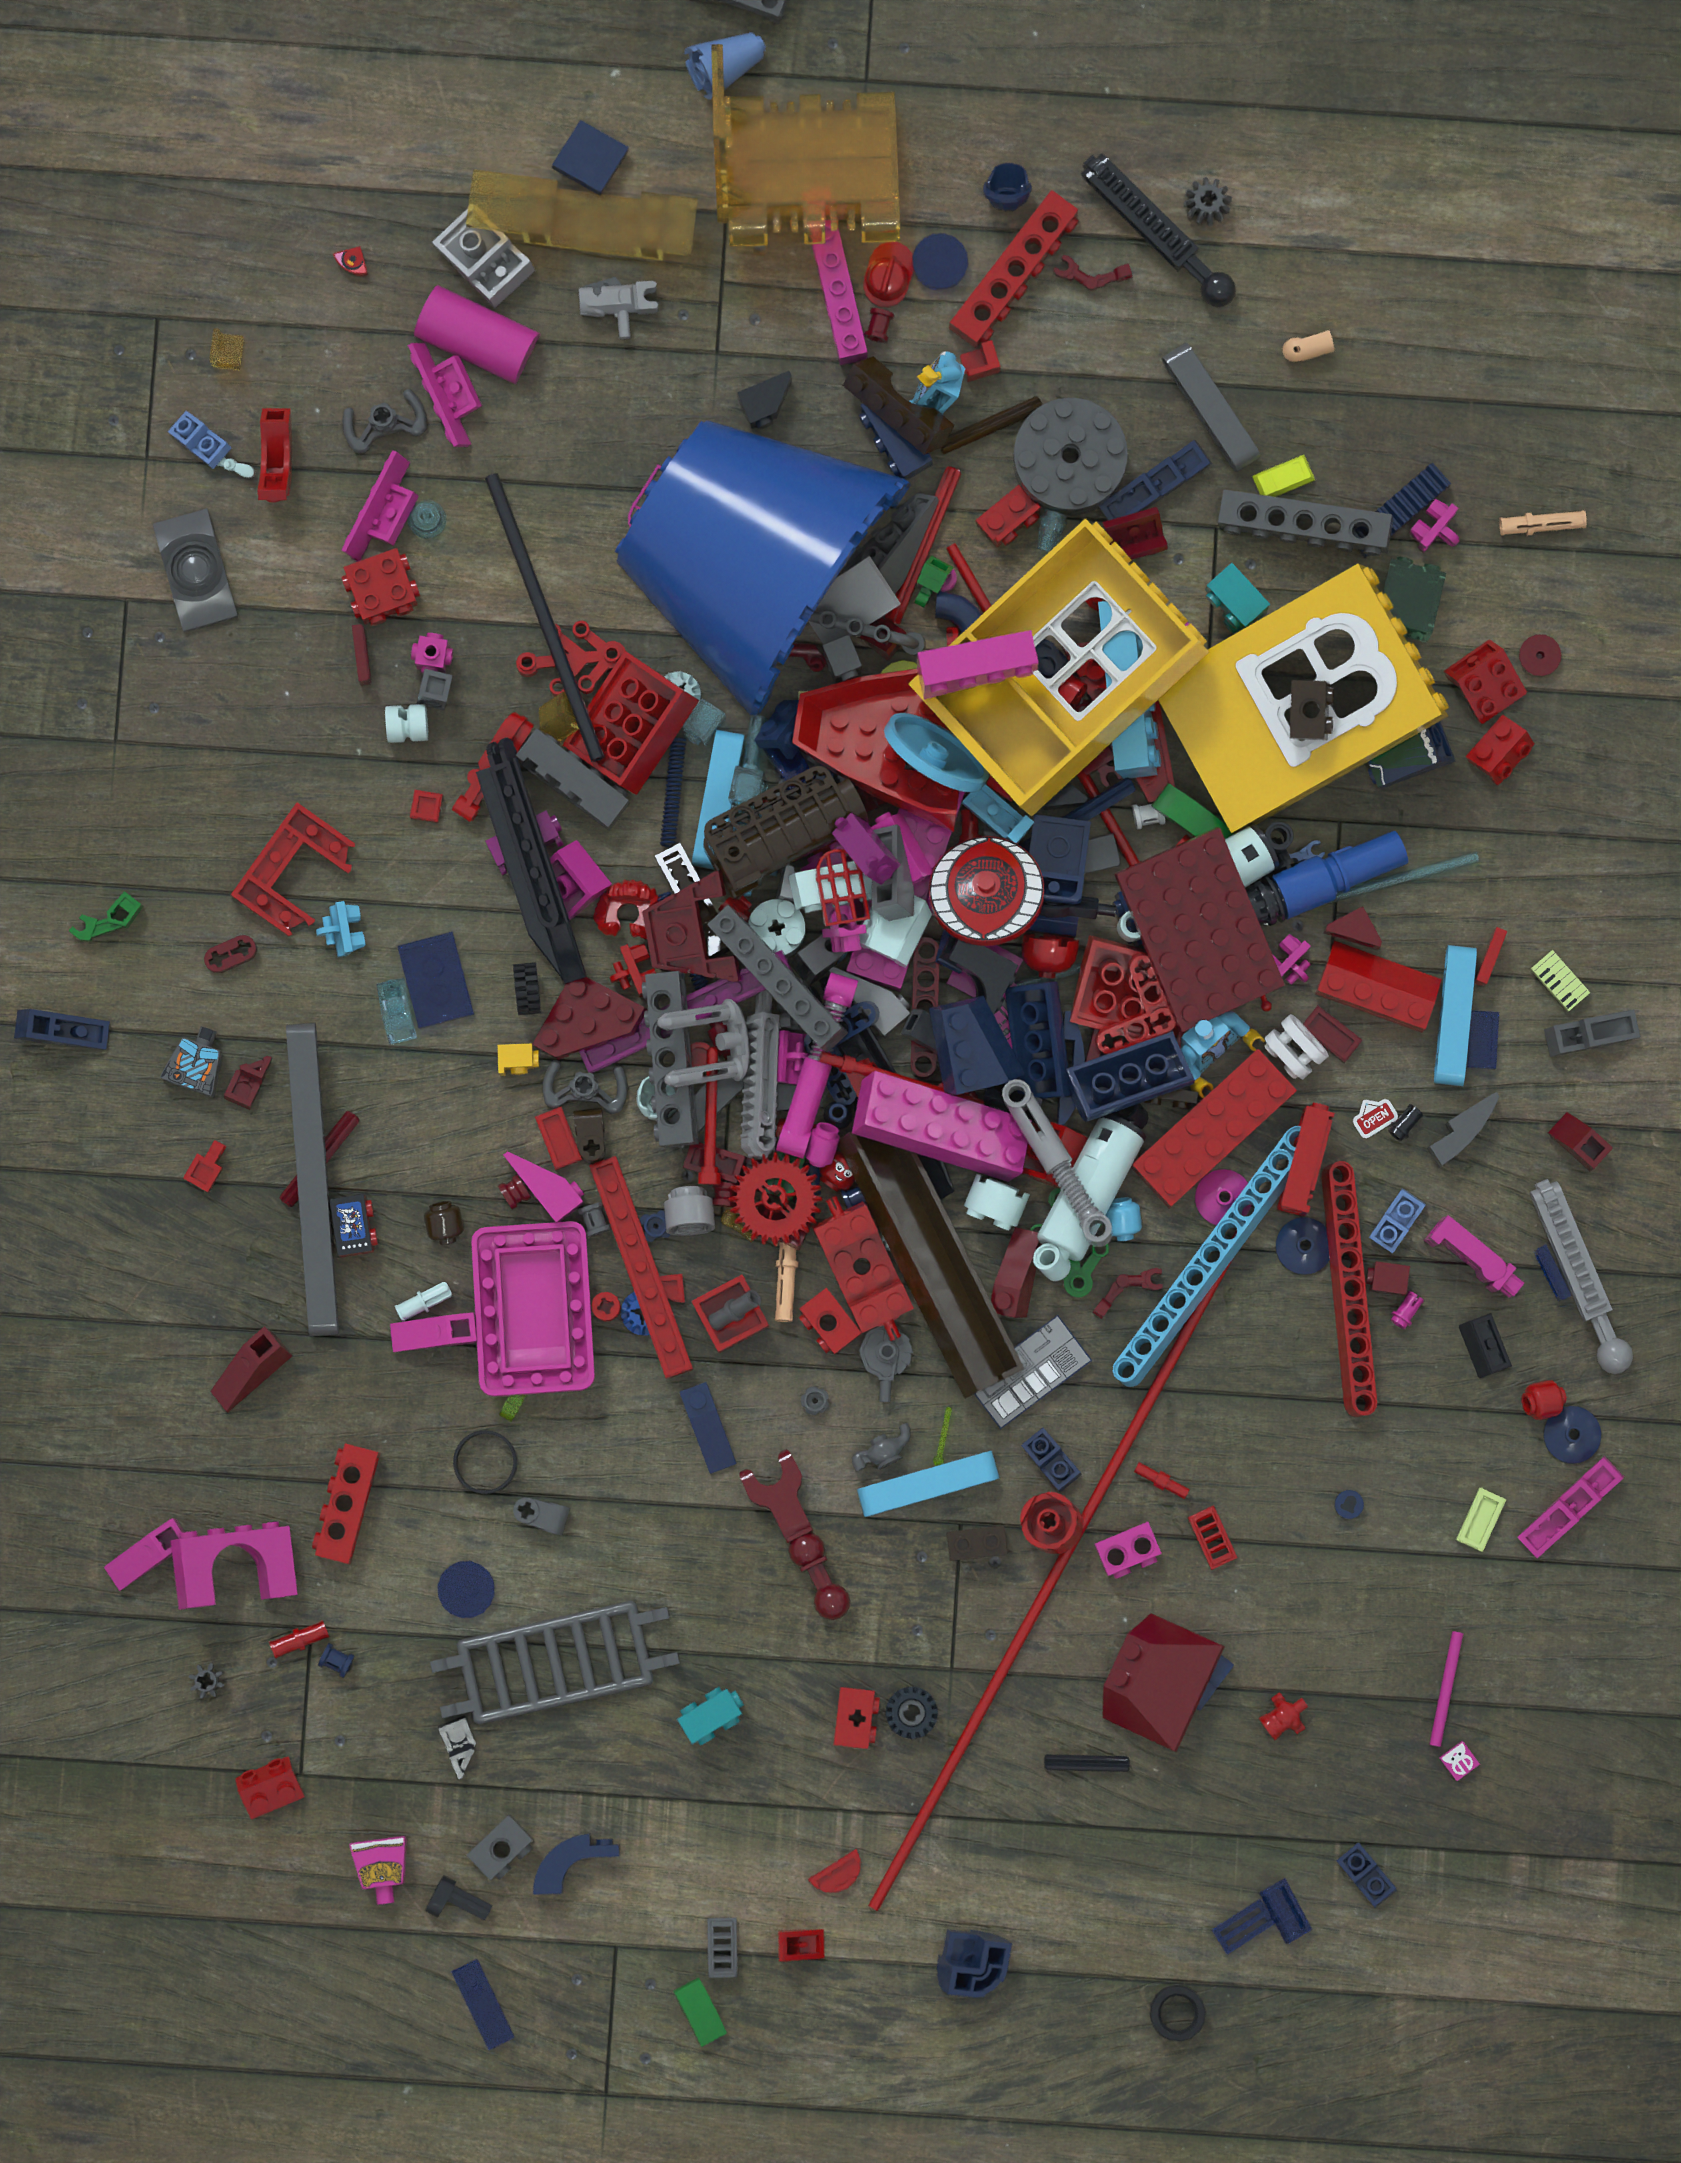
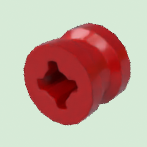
(611, 1308)

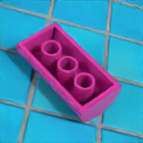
(475, 334)

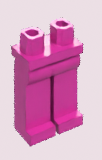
(1487, 1264)

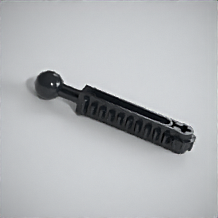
(1156, 228)

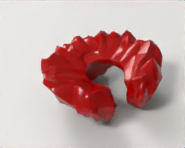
(618, 895)

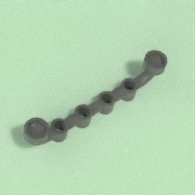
(911, 642)

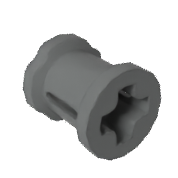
(594, 1219)

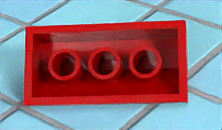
(1378, 987)

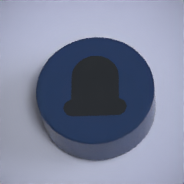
(1348, 1504)

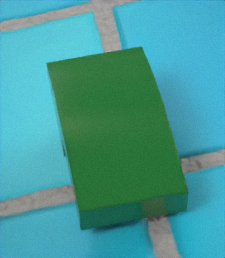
(700, 2012)

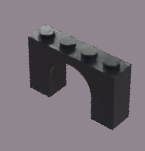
(987, 970)

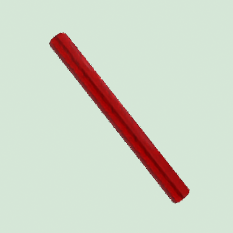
(944, 494)

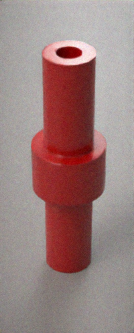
(1161, 1480)

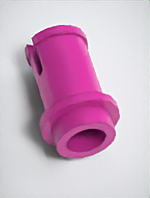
(1406, 1310)

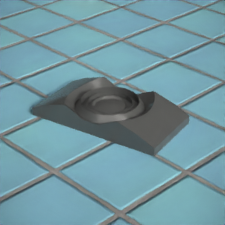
(195, 570)

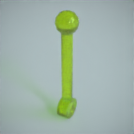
(938, 1459)

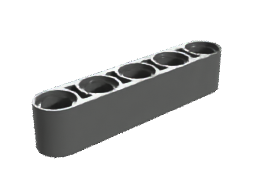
(1211, 407)

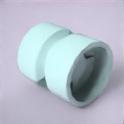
(406, 723)

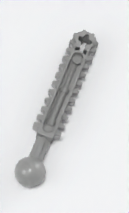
(761, 1080)
(1580, 1274)

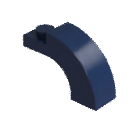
(554, 1866)

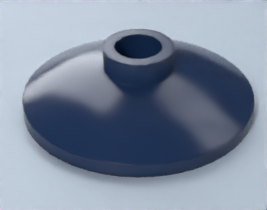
(1289, 1248)
(1558, 1440)

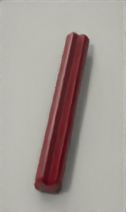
(332, 1143)

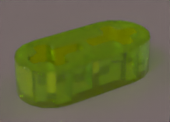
(512, 1407)

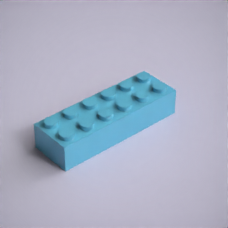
(1135, 747)

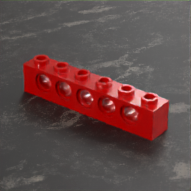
(1053, 209)

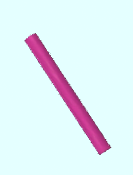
(1446, 1688)

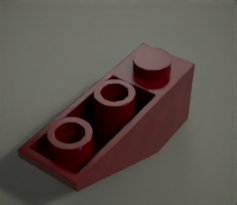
(250, 1367)

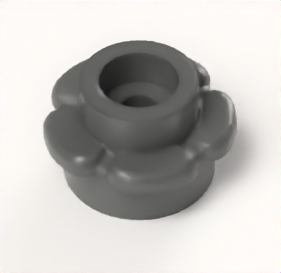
(814, 1408)

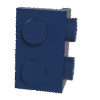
(780, 729)

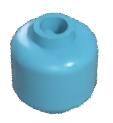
(1124, 1218)

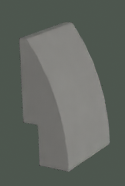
(484, 259)
(858, 594)

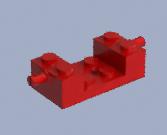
(876, 1295)

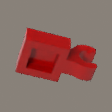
(204, 1170)

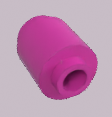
(822, 1144)

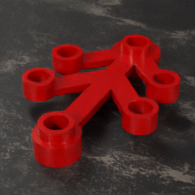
(577, 658)

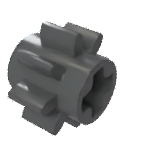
(213, 1676)

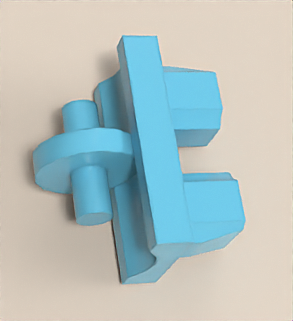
(337, 928)

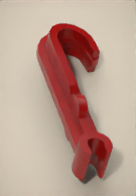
(514, 727)

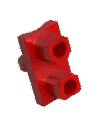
(632, 956)

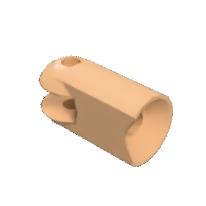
(1308, 347)

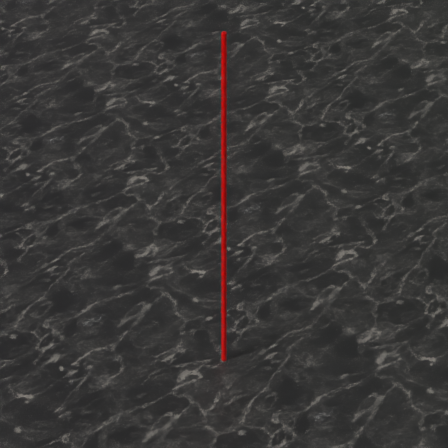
(1040, 1600)

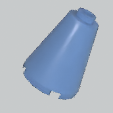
(739, 56)

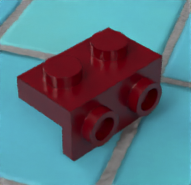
(1138, 533)

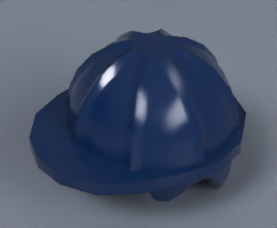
(1007, 187)

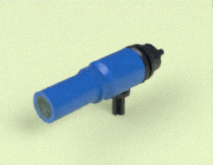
(1316, 881)

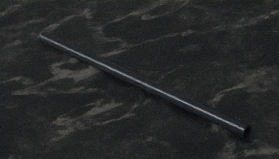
(544, 617)

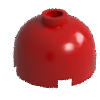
(1049, 953)

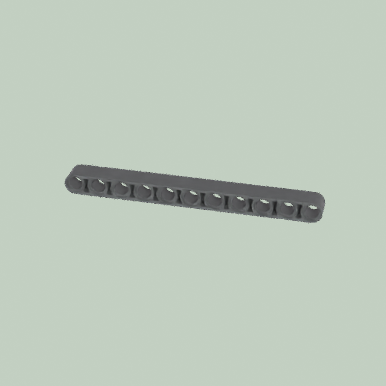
(312, 1179)

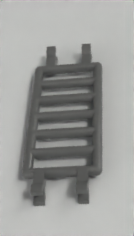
(562, 1696)

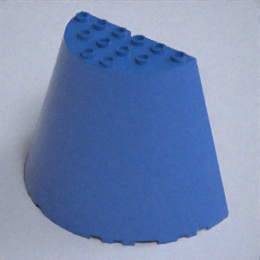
(747, 545)

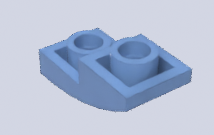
(199, 439)
(1397, 1220)

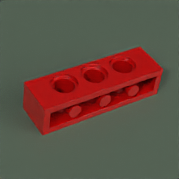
(366, 1462)

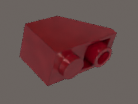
(1580, 1141)

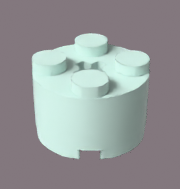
(785, 915)
(995, 1201)

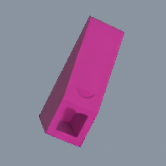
(434, 1332)
(144, 1554)

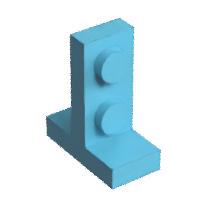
(998, 814)

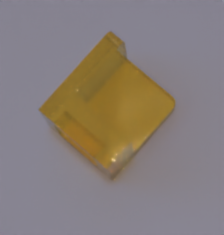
(226, 350)
(557, 717)

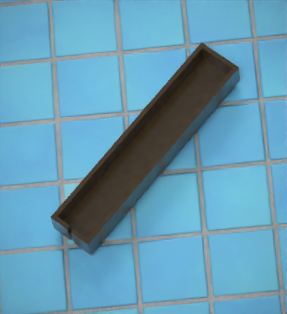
(933, 1263)

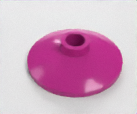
(1208, 1192)

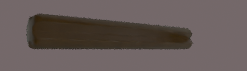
(991, 424)

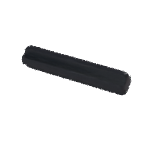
(1086, 1763)

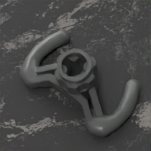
(384, 422)
(585, 1089)

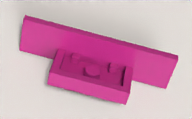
(449, 390)
(384, 509)

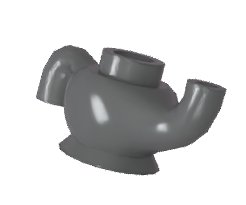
(883, 1450)

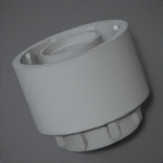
(689, 1211)

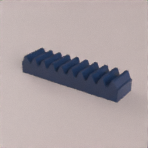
(1410, 499)

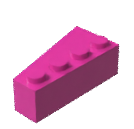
(976, 663)

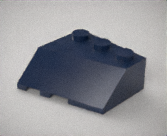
(972, 1047)

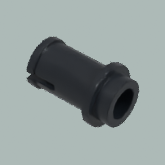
(1405, 1123)

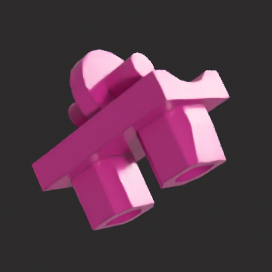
(1295, 951)
(790, 1056)

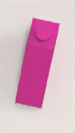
(550, 1189)

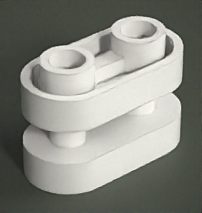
(1279, 1046)

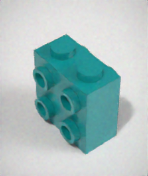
(719, 1710)

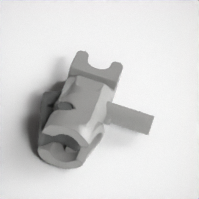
(617, 299)

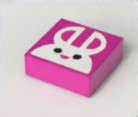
(1459, 1760)

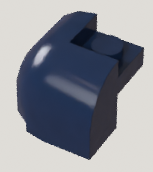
(972, 1962)

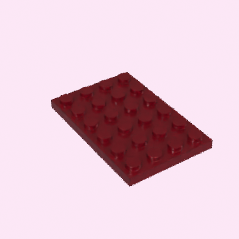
(1199, 929)

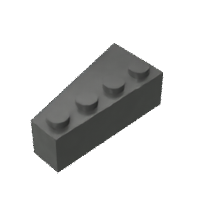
(572, 779)

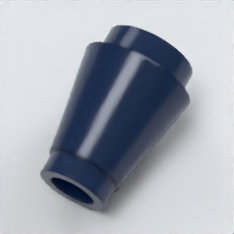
(841, 1122)

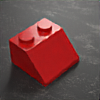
(1072, 1142)

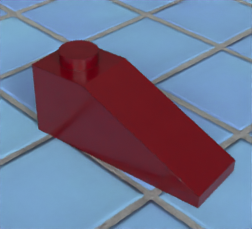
(1016, 1275)

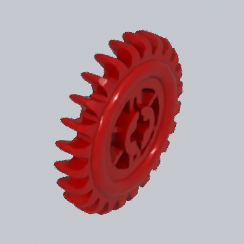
(756, 1179)

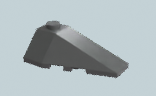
(898, 542)

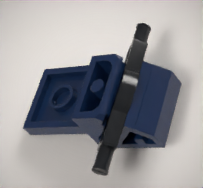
(1061, 854)

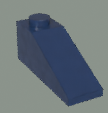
(61, 1029)
(708, 1427)

